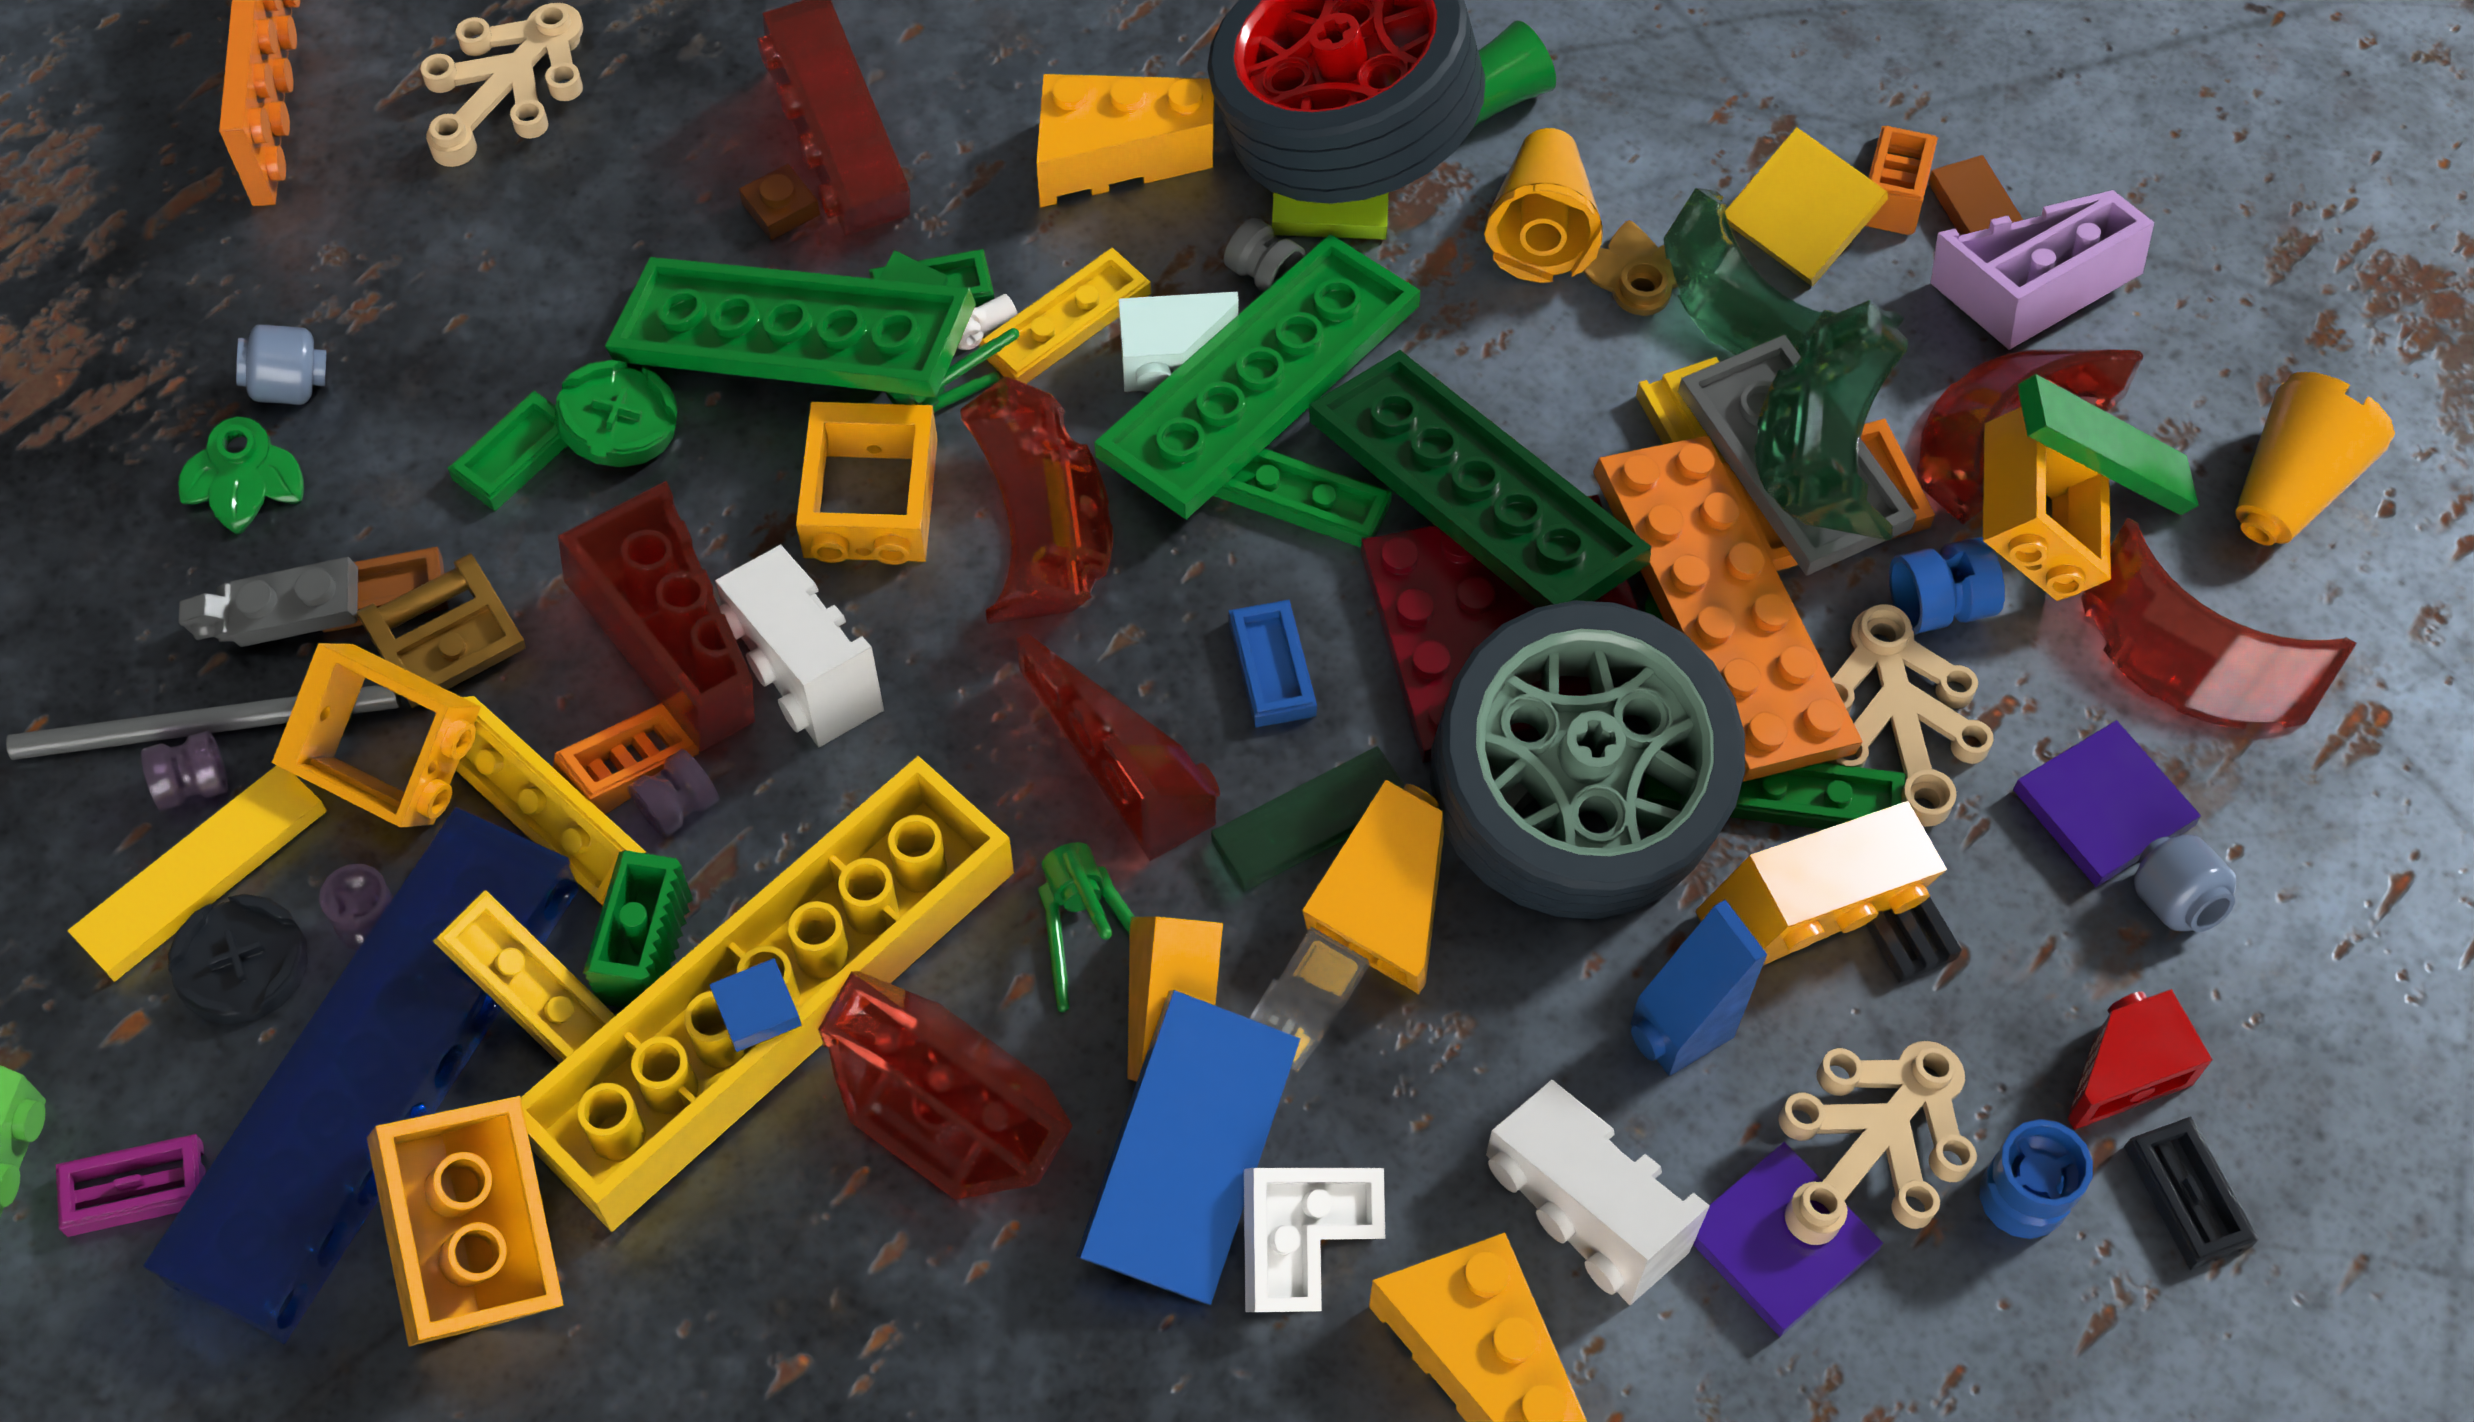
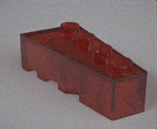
(833, 115)
(660, 610)

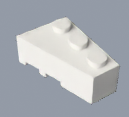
(800, 647)
(1593, 1192)

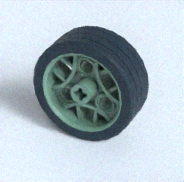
(1586, 758)

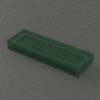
(1302, 819)

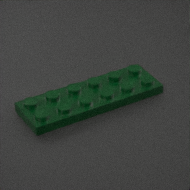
(1479, 484)

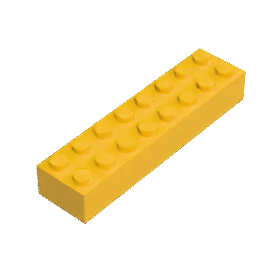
(664, 1069)

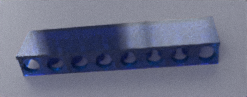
(357, 1065)

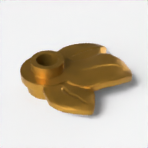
(1634, 265)

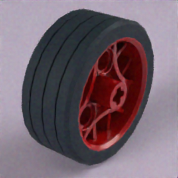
(1345, 92)

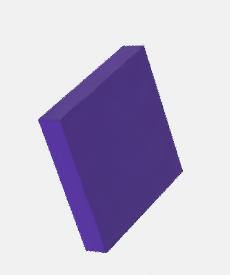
(2105, 802)
(1760, 1256)

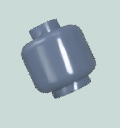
(279, 364)
(2185, 883)

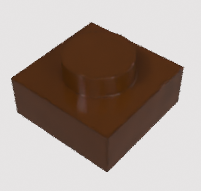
(779, 201)

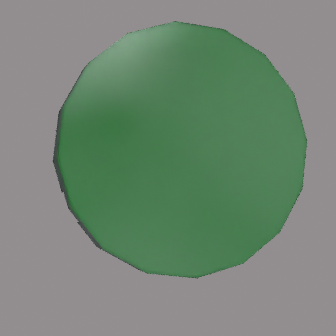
(615, 413)

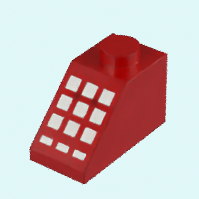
(2137, 1057)

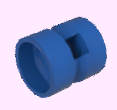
(1956, 583)
(2036, 1178)

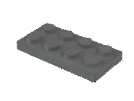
(1728, 405)

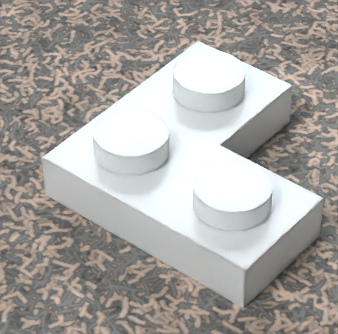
(1287, 1218)

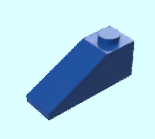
(1699, 992)

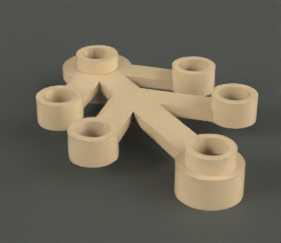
(548, 30)
(1907, 704)
(1882, 1129)

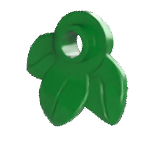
(240, 480)

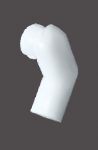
(986, 320)

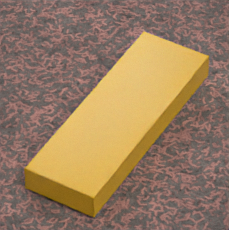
(1067, 316)
(523, 977)

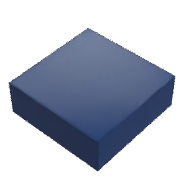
(755, 1005)

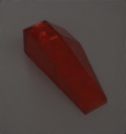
(1134, 763)

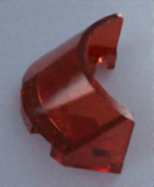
(1955, 429)
(1050, 498)
(2199, 657)

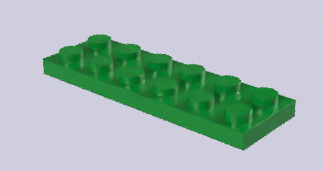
(792, 326)
(1256, 376)

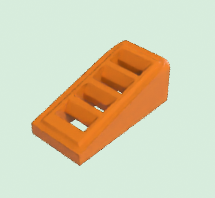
(1901, 177)
(584, 760)

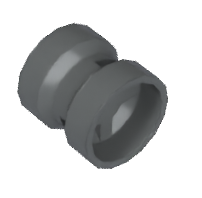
(1260, 254)

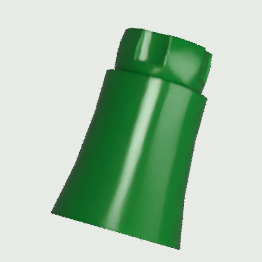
(1514, 69)

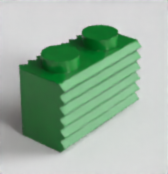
(637, 927)

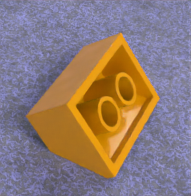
(464, 1219)

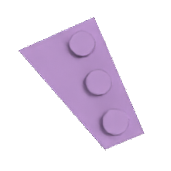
(2042, 267)

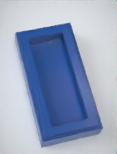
(1272, 663)

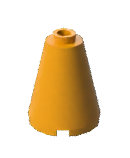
(1545, 211)
(2308, 455)

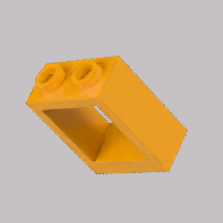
(867, 432)
(2056, 552)
(323, 714)

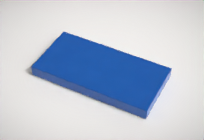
(1184, 1147)

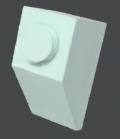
(1167, 331)

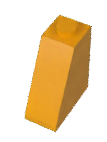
(1385, 885)
(1165, 958)

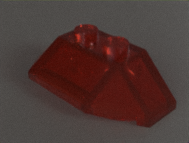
(939, 1091)

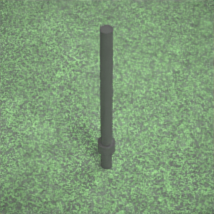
(177, 725)

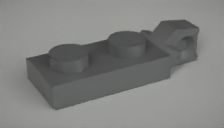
(276, 604)

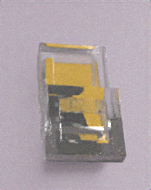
(1311, 991)

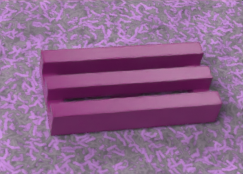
(136, 1209)

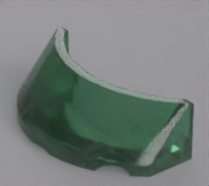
(1723, 288)
(1817, 417)

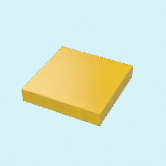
(1805, 206)

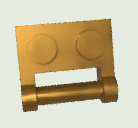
(453, 643)

